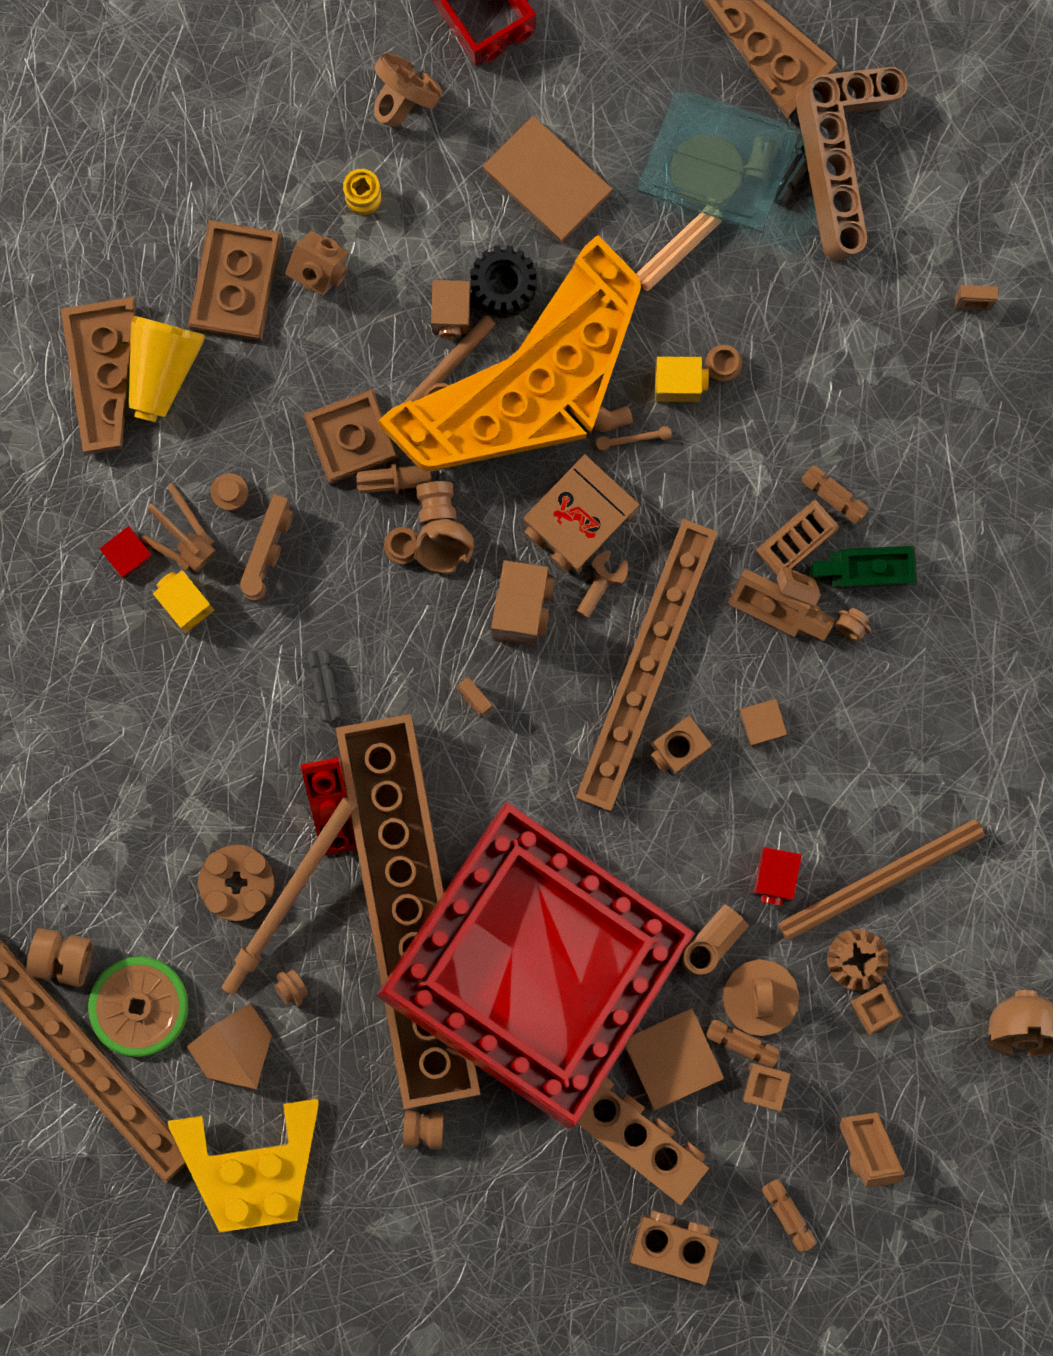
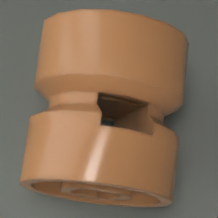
(59, 957)

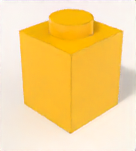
(680, 379)
(182, 600)

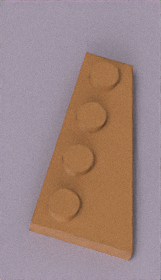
(772, 48)
(99, 368)

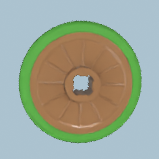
(113, 999)

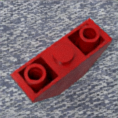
(325, 790)

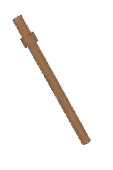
(249, 956)

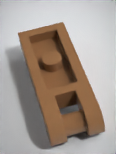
(265, 549)

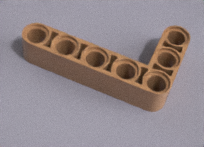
(837, 149)

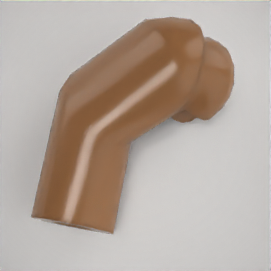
(613, 419)

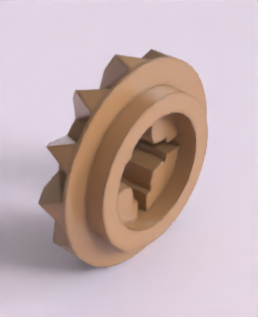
(850, 976)

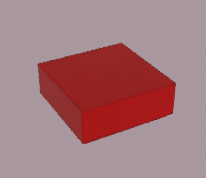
(126, 552)

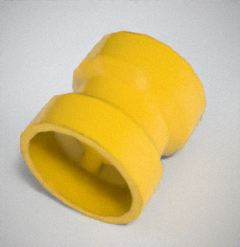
(362, 200)

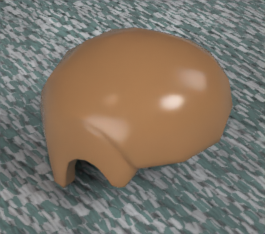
(443, 546)

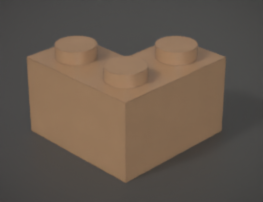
(519, 603)

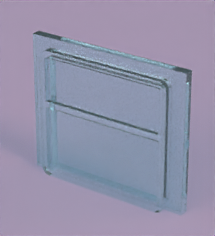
(718, 160)

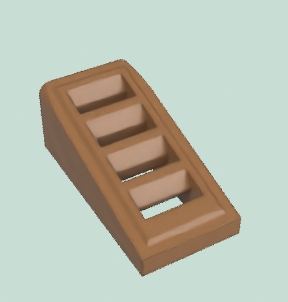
(823, 519)

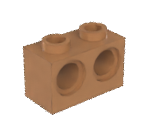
(670, 1258)

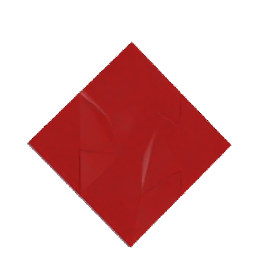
(536, 965)

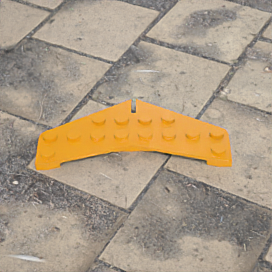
(525, 398)

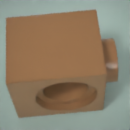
(450, 308)
(691, 734)

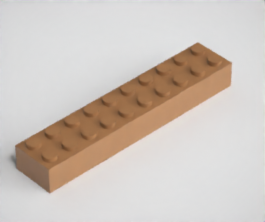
(400, 888)

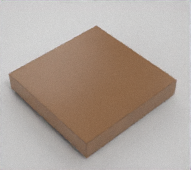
(350, 436)
(673, 1059)

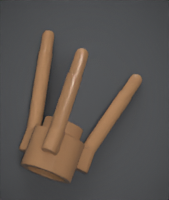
(194, 550)

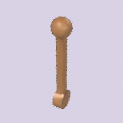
(603, 443)

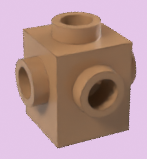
(318, 263)

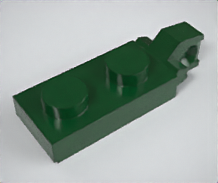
(868, 567)

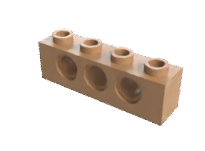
(677, 1180)

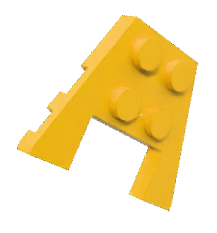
(252, 1184)

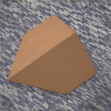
(234, 1048)

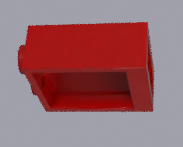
(493, 46)

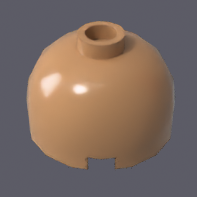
(1022, 1024)

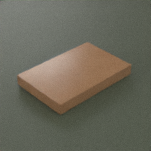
(547, 179)
(235, 280)

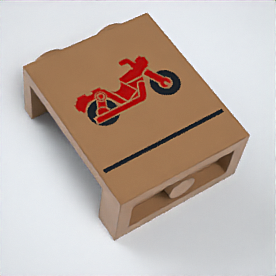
(579, 515)

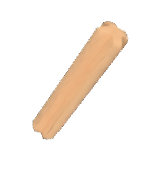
(676, 250)

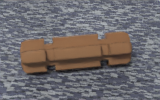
(835, 494)
(743, 1043)
(789, 1216)

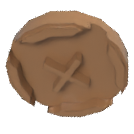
(403, 88)
(760, 997)

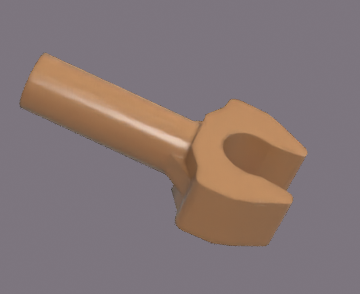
(601, 583)

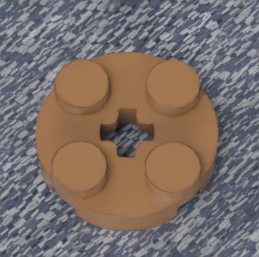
(252, 898)

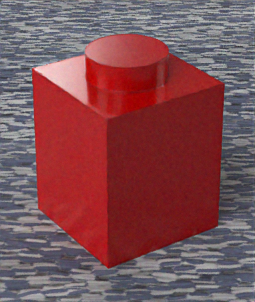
(776, 876)

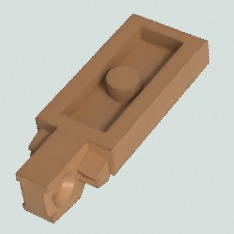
(766, 602)

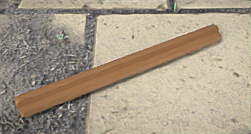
(881, 879)

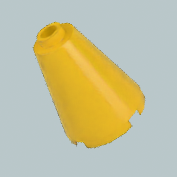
(158, 365)

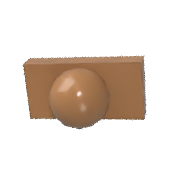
(871, 1150)

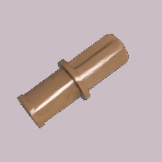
(391, 479)

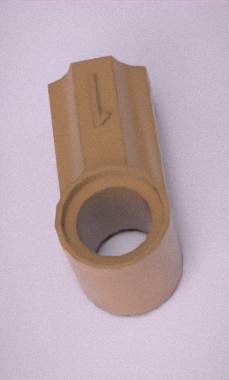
(715, 939)

